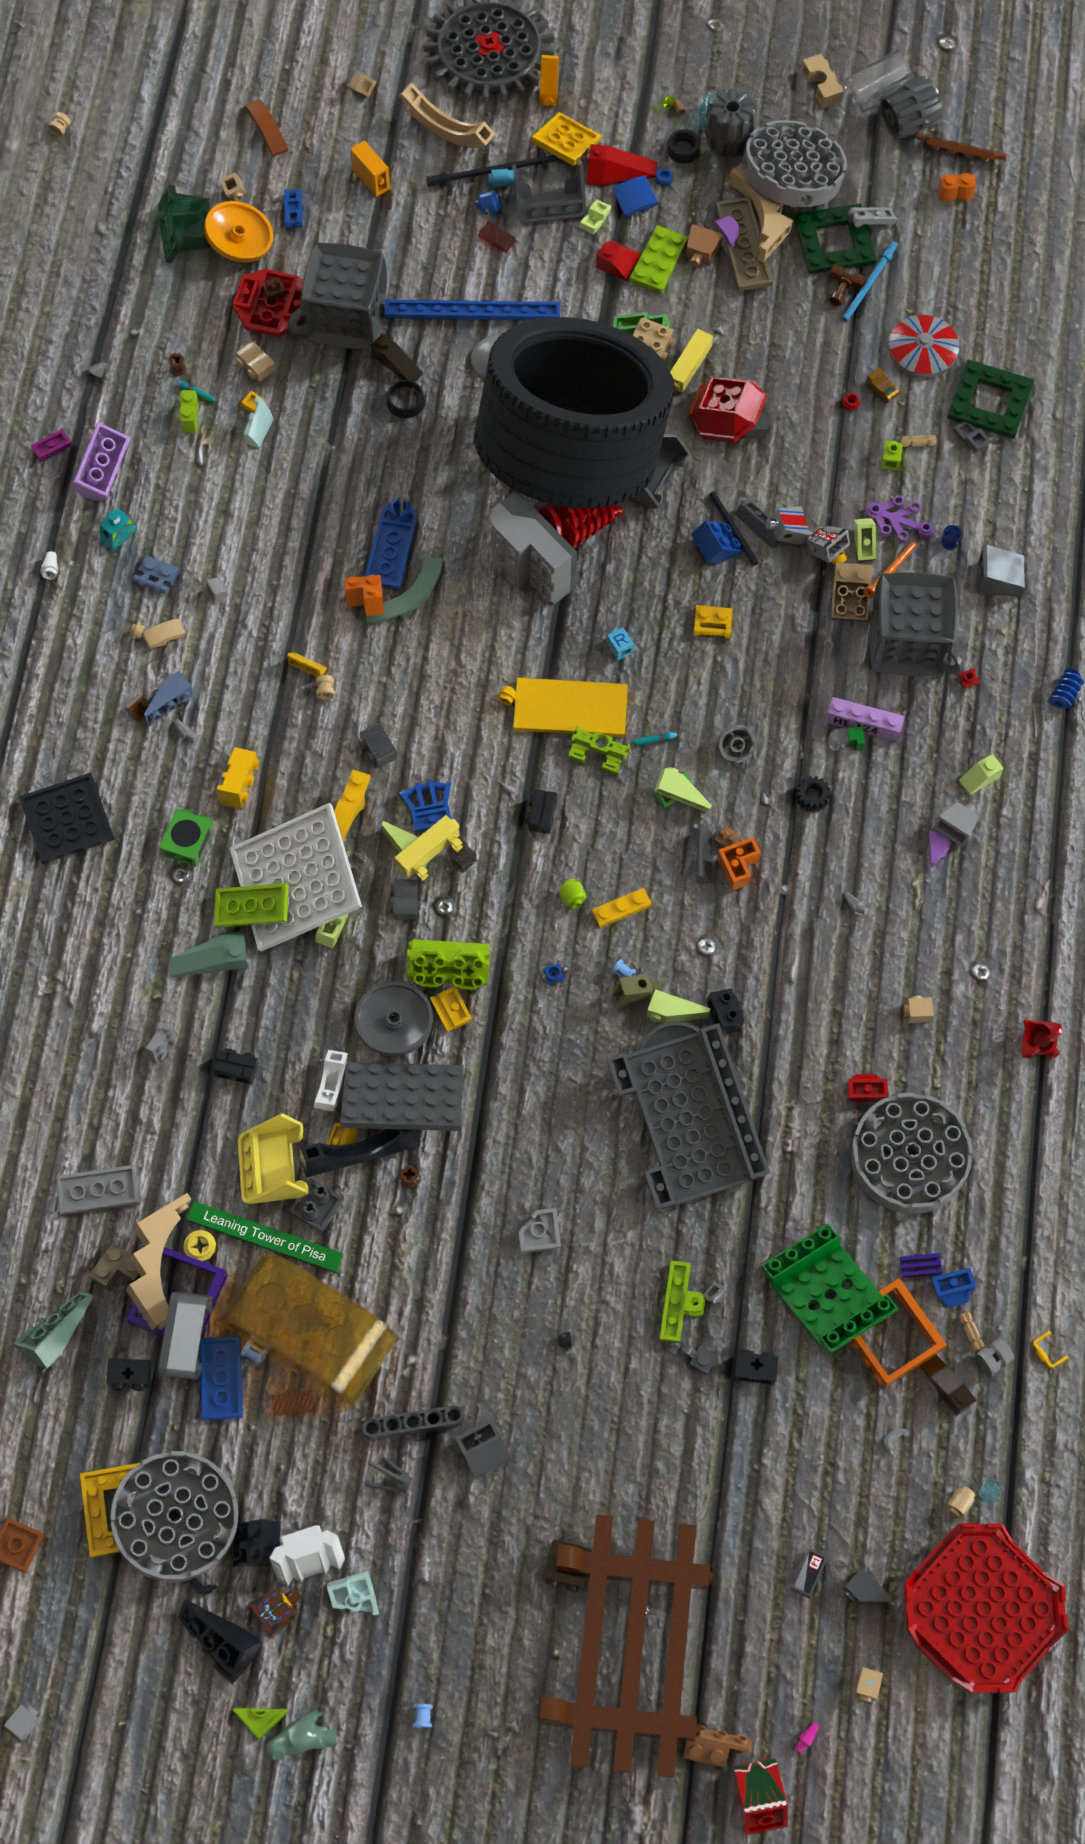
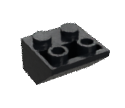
(255, 1543)

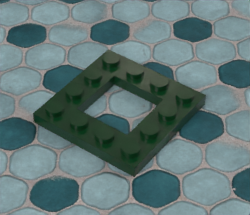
(816, 261)
(977, 372)

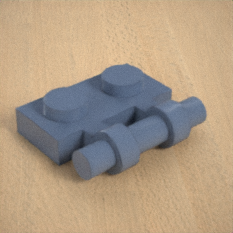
(157, 570)

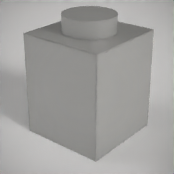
(23, 1721)

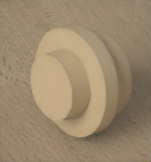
(137, 631)

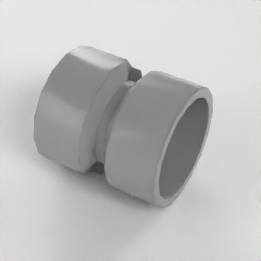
(993, 1357)

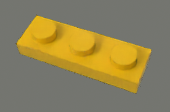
(621, 907)

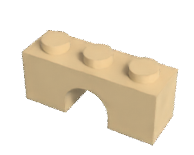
(817, 69)

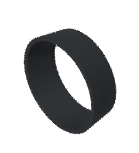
(409, 412)

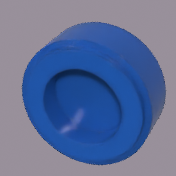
(664, 177)

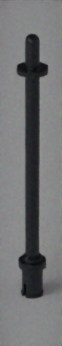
(444, 178)

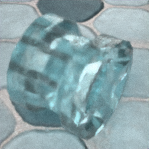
(991, 1487)

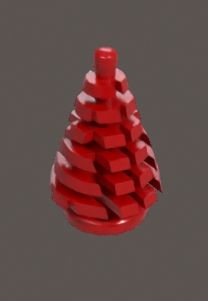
(579, 523)

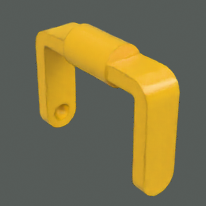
(1042, 1355)

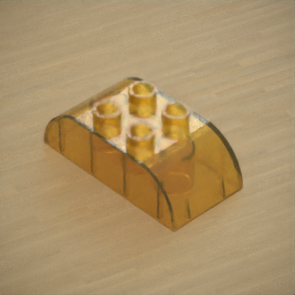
(310, 1327)

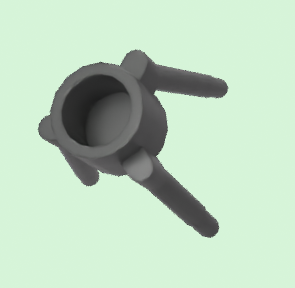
(401, 1479)

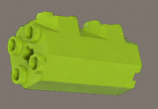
(448, 962)

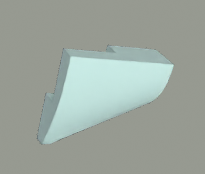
(258, 424)
(353, 1593)

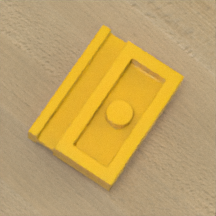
(451, 1009)

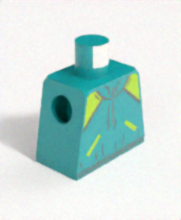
(116, 529)

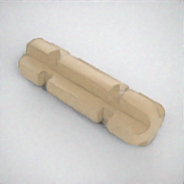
(918, 440)
(971, 1331)

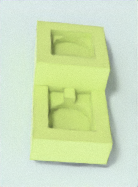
(596, 215)

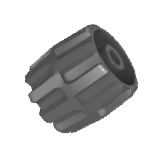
(911, 107)
(730, 121)

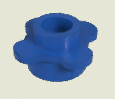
(553, 969)

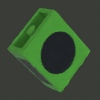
(186, 837)

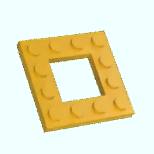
(93, 1488)

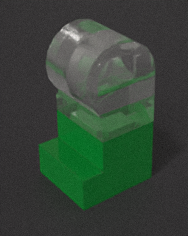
(847, 738)

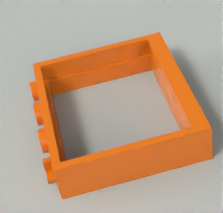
(921, 1321)

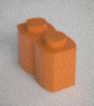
(956, 187)

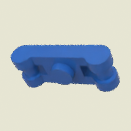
(293, 208)

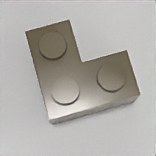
(112, 1265)

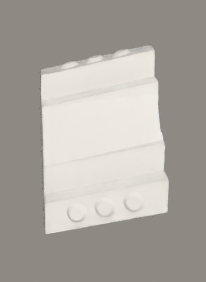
(306, 1554)

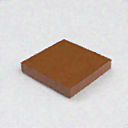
(19, 1545)

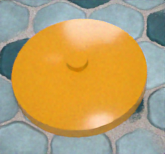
(238, 231)

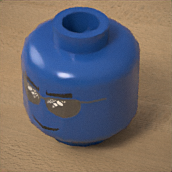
(488, 202)

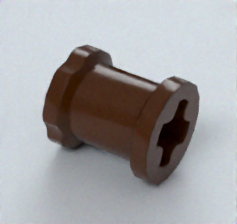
(175, 366)
(414, 1179)

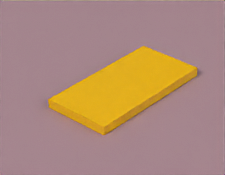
(564, 704)

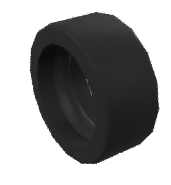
(683, 135)

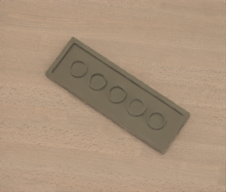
(747, 269)

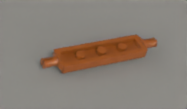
(967, 150)

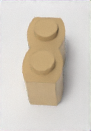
(255, 361)

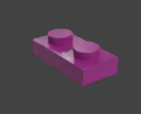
(51, 445)

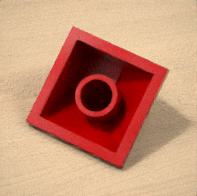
(617, 259)

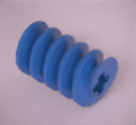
(1066, 689)

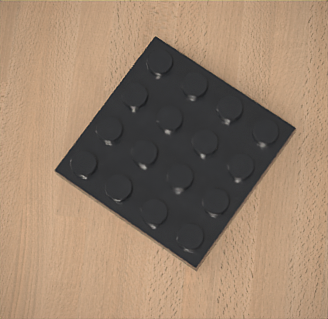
(66, 818)

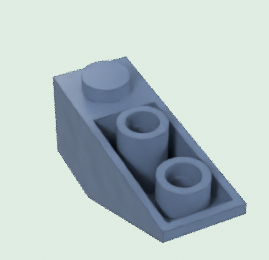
(169, 695)

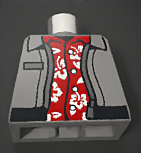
(828, 542)

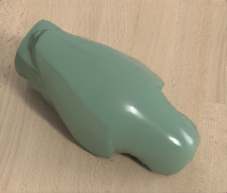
(301, 1737)

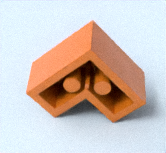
(365, 591)
(735, 860)

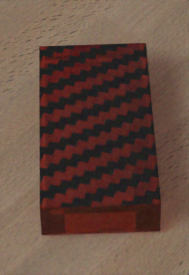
(497, 237)

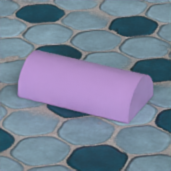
(100, 463)

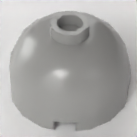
(736, 743)

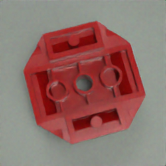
(267, 315)
(726, 408)

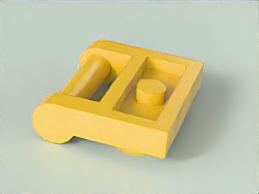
(713, 617)

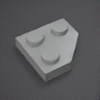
(540, 1232)

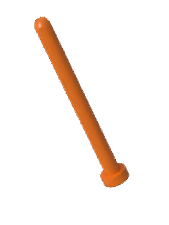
(869, 590)

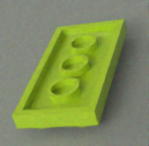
(659, 259)
(251, 905)

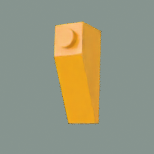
(549, 80)

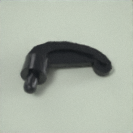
(199, 1588)

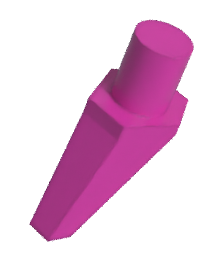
(807, 1737)

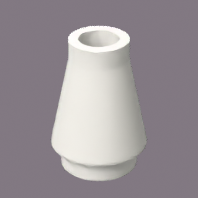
(49, 567)

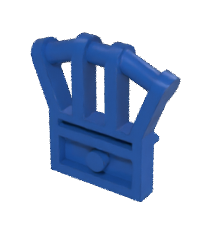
(427, 815)

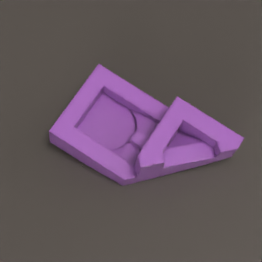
(729, 229)
(938, 846)

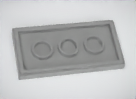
(98, 1190)

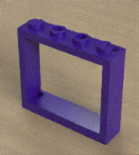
(215, 1290)

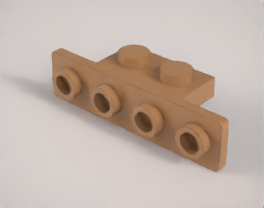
(714, 1746)

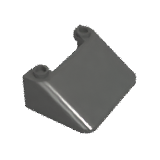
(671, 453)

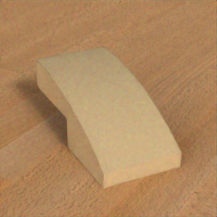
(163, 632)

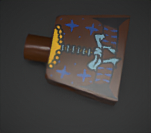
(275, 1609)

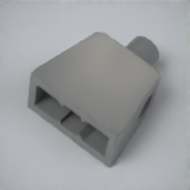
(957, 822)

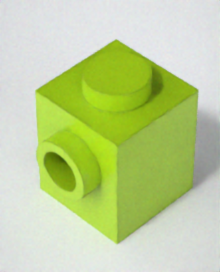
(891, 455)

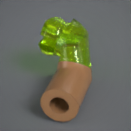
(675, 103)

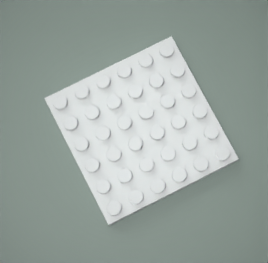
(313, 863)

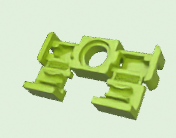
(586, 739)

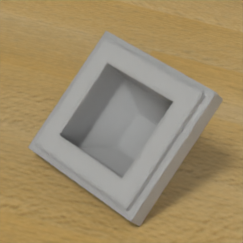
(97, 369)
(715, 1293)

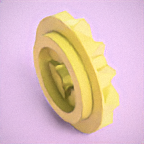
(192, 1241)

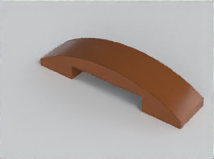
(268, 127)

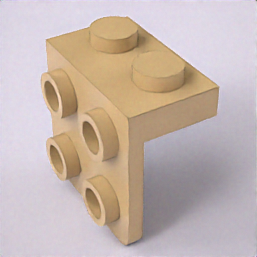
(655, 336)

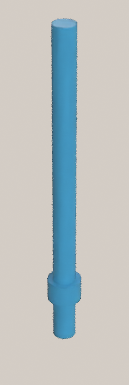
(885, 258)

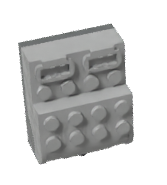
(531, 549)

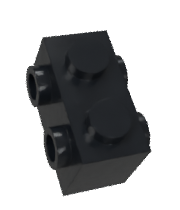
(725, 1010)

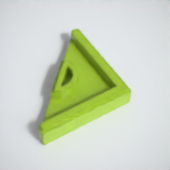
(260, 1720)

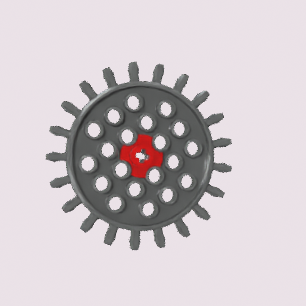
(488, 46)

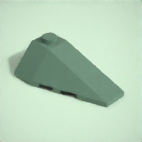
(216, 955)
(51, 1337)

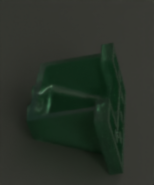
(182, 222)

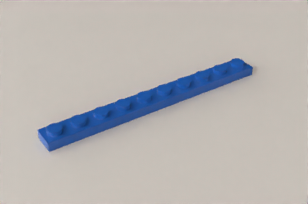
(470, 309)

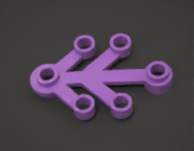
(897, 518)

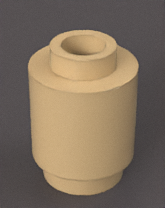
(961, 1502)

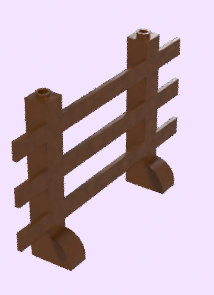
(628, 1720)

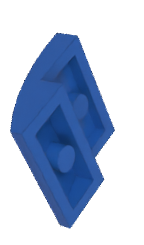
(635, 195)

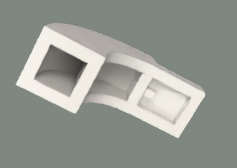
(332, 1081)

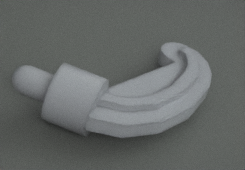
(892, 1436)

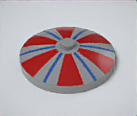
(923, 346)

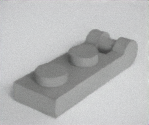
(872, 215)

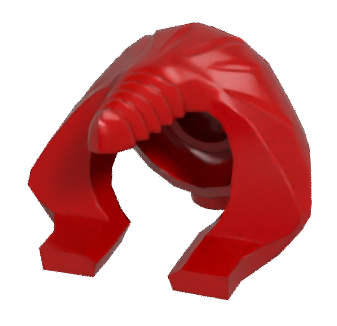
(1040, 1038)

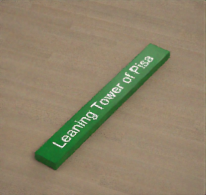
(265, 1237)

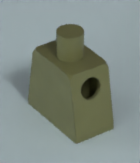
(634, 990)

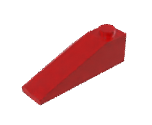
(615, 165)

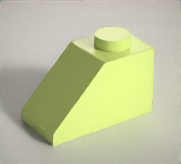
(865, 538)
(981, 774)

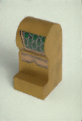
(881, 386)

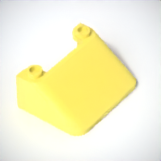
(268, 1161)

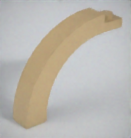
(448, 128)

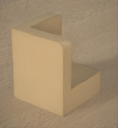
(362, 83)

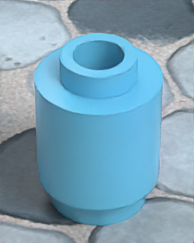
(500, 178)

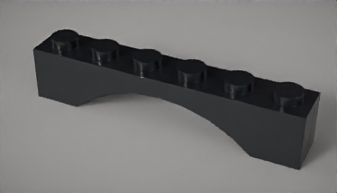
(324, 1158)

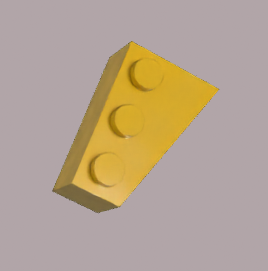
(238, 778)

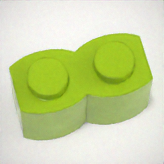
(189, 411)

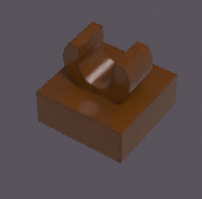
(273, 288)
(136, 707)

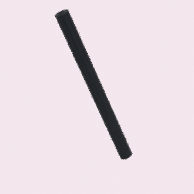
(724, 513)

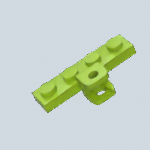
(679, 1302)

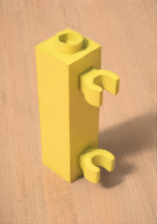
(691, 359)
(427, 846)

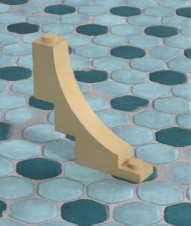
(774, 225)
(153, 1233)

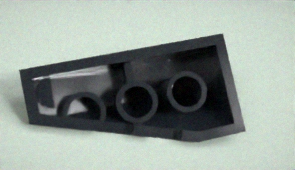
(224, 1641)

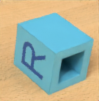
(620, 643)

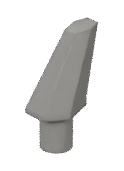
(185, 731)
(855, 904)

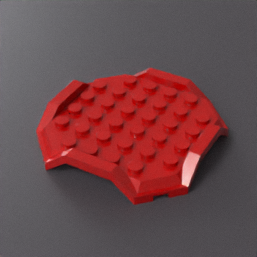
(983, 1609)

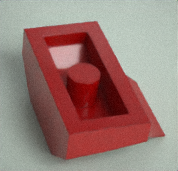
(867, 1088)

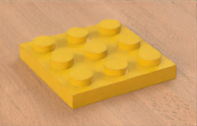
(565, 138)

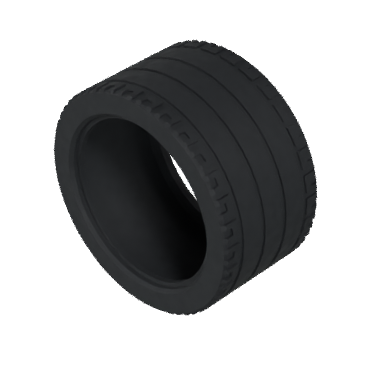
(573, 412)

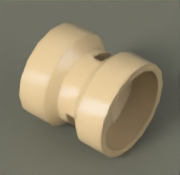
(58, 125)
(325, 687)

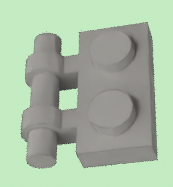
(157, 1046)

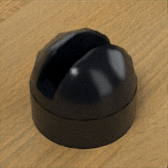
(564, 1340)

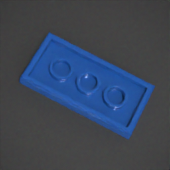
(221, 1378)

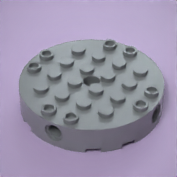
(794, 163)
(911, 1181)
(182, 1547)

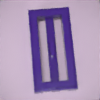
(937, 1263)

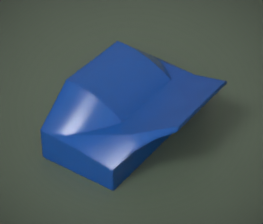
(954, 1287)

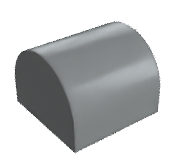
(215, 590)

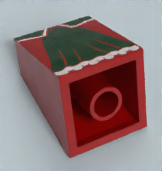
(761, 1796)

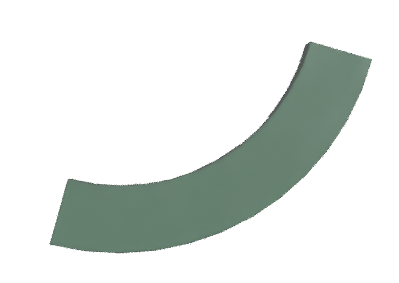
(414, 595)

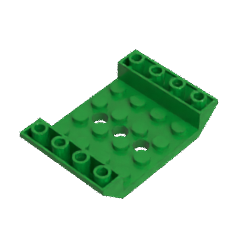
(820, 1267)

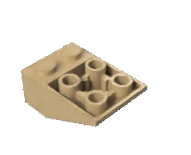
(848, 591)

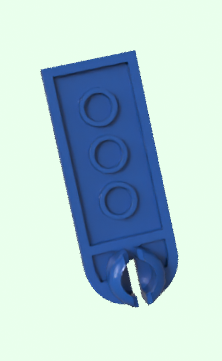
(392, 543)

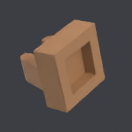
(727, 837)

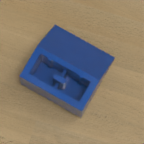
(716, 541)

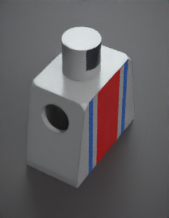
(789, 525)

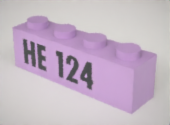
(873, 720)

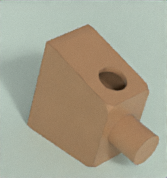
(702, 245)

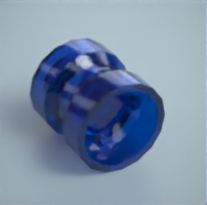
(951, 537)

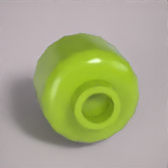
(572, 893)

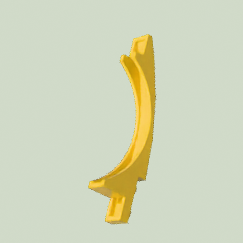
(351, 801)

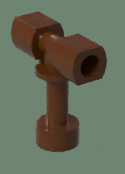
(845, 281)

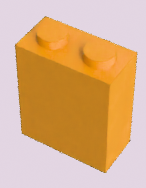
(370, 168)

